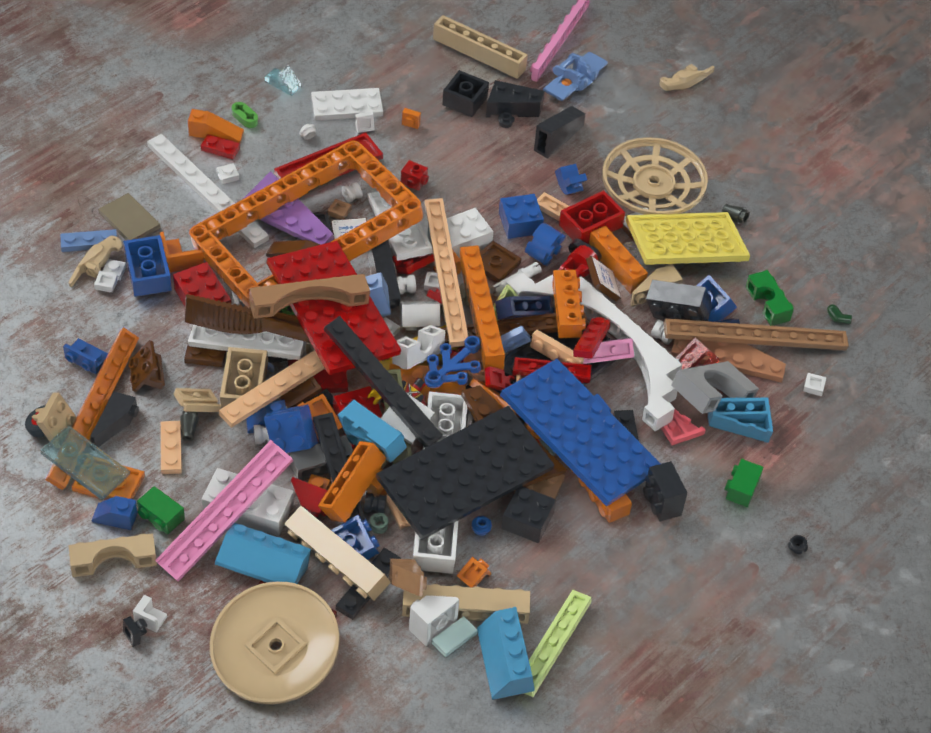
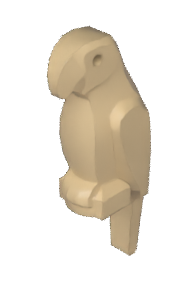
(685, 78)
(96, 258)

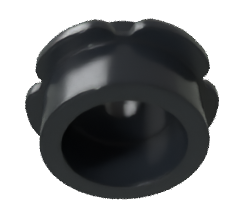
(506, 120)
(800, 541)

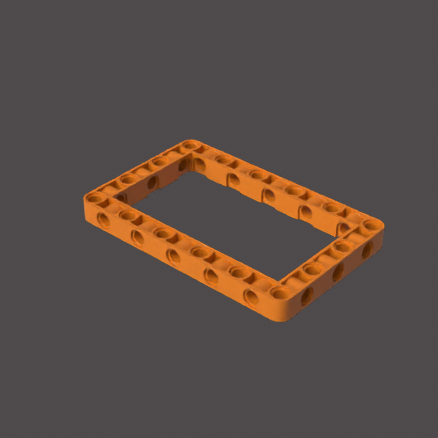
(404, 213)

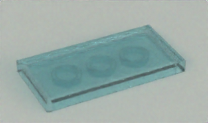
(85, 462)

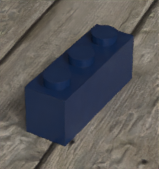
(523, 306)

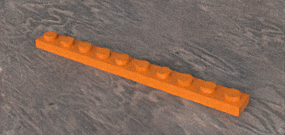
(98, 395)

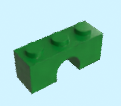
(764, 286)

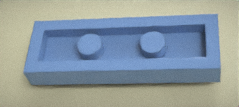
(83, 240)

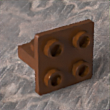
(146, 368)

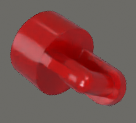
(577, 260)

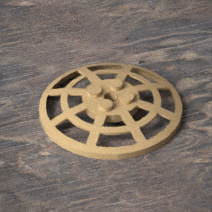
(654, 173)

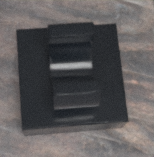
(134, 630)

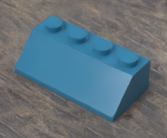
(262, 555)
(505, 654)

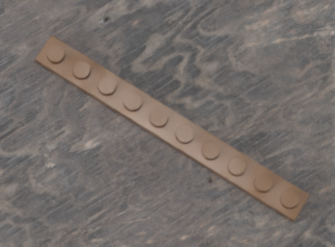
(755, 334)

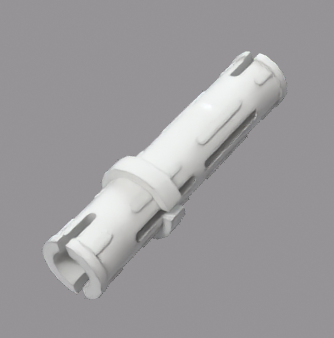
(528, 271)

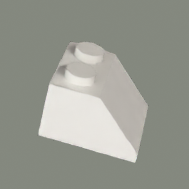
(419, 314)
(432, 616)

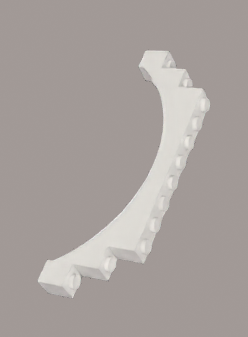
(654, 361)

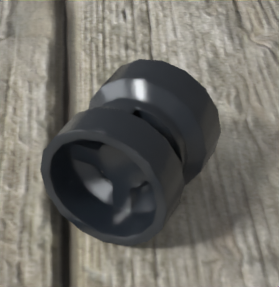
(375, 503)

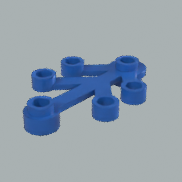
(436, 378)

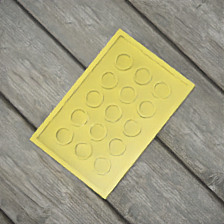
(687, 238)

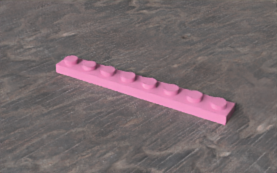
(558, 39)

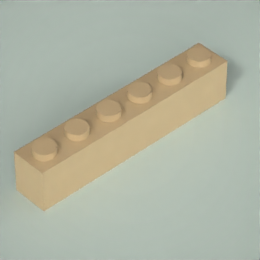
(480, 46)
(337, 553)
(476, 602)

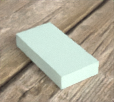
(454, 636)

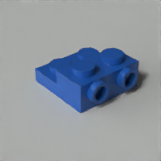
(356, 534)

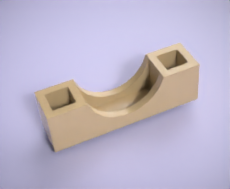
(88, 555)

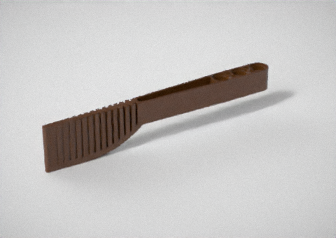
(239, 319)

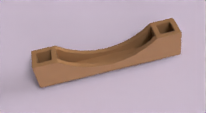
(348, 290)

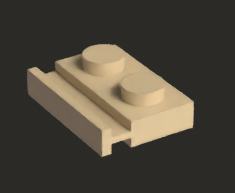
(197, 400)

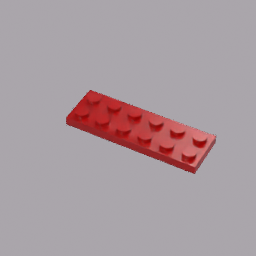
(363, 138)

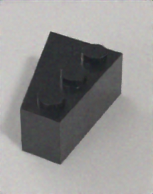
(514, 100)

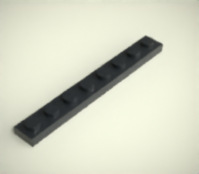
(383, 382)

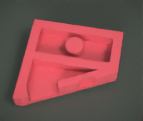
(681, 429)

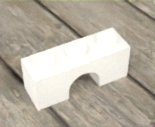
(417, 351)

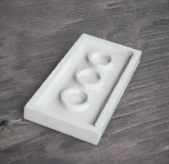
(346, 103)

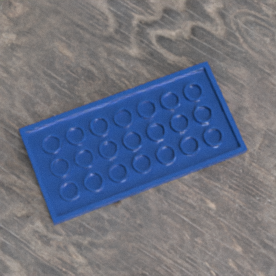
(580, 431)

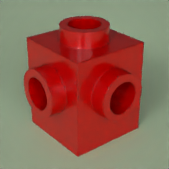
(414, 175)

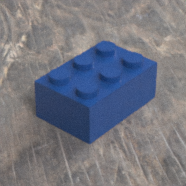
(147, 265)

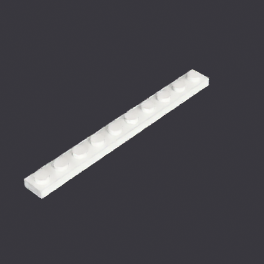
(202, 185)

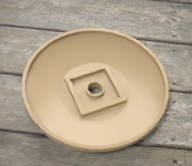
(269, 615)

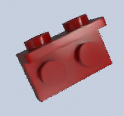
(412, 264)

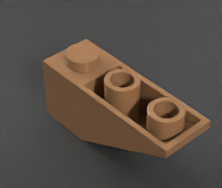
(407, 576)

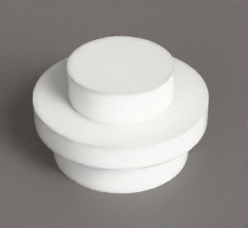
(308, 131)

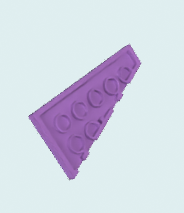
(295, 218)

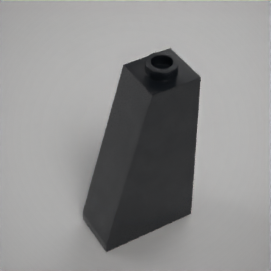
(557, 130)
(381, 261)

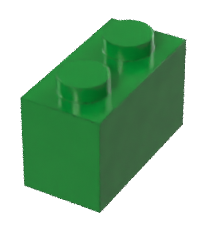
(744, 482)
(160, 510)

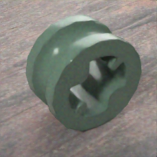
(379, 517)

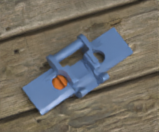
(583, 74)

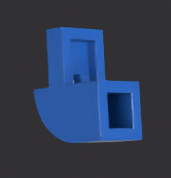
(569, 179)

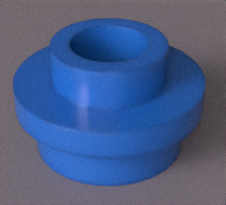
(481, 530)

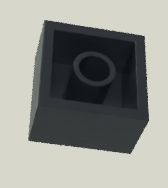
(465, 93)
(665, 491)
(528, 514)

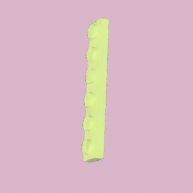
(557, 637)

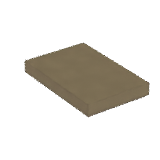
(129, 218)

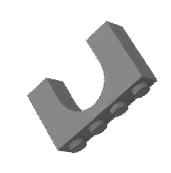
(698, 382)

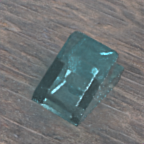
(284, 80)

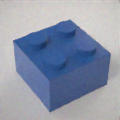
(520, 215)
(291, 428)

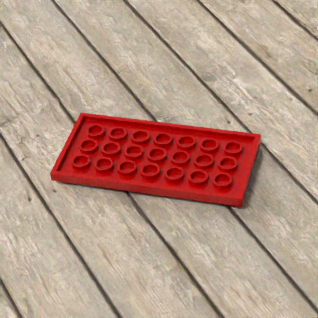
(365, 320)

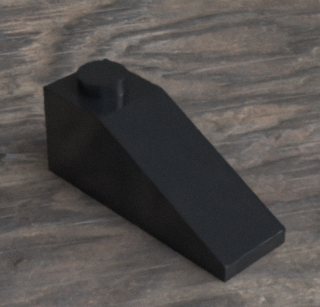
(115, 417)

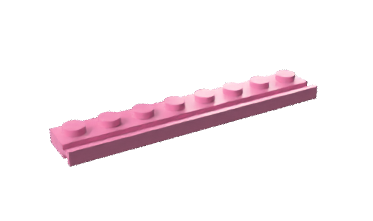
(224, 510)

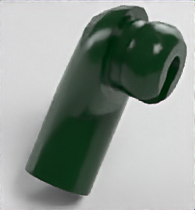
(837, 316)

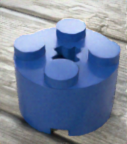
(545, 244)

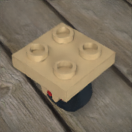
(50, 418)

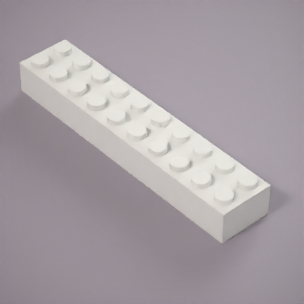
(438, 551)

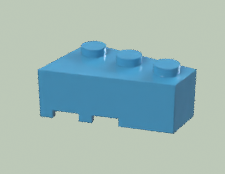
(744, 417)
(367, 427)

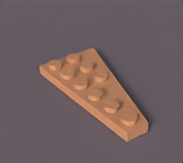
(741, 356)

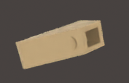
(666, 273)

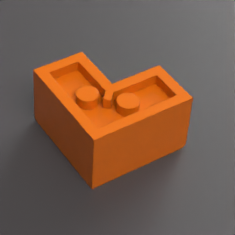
(177, 259)

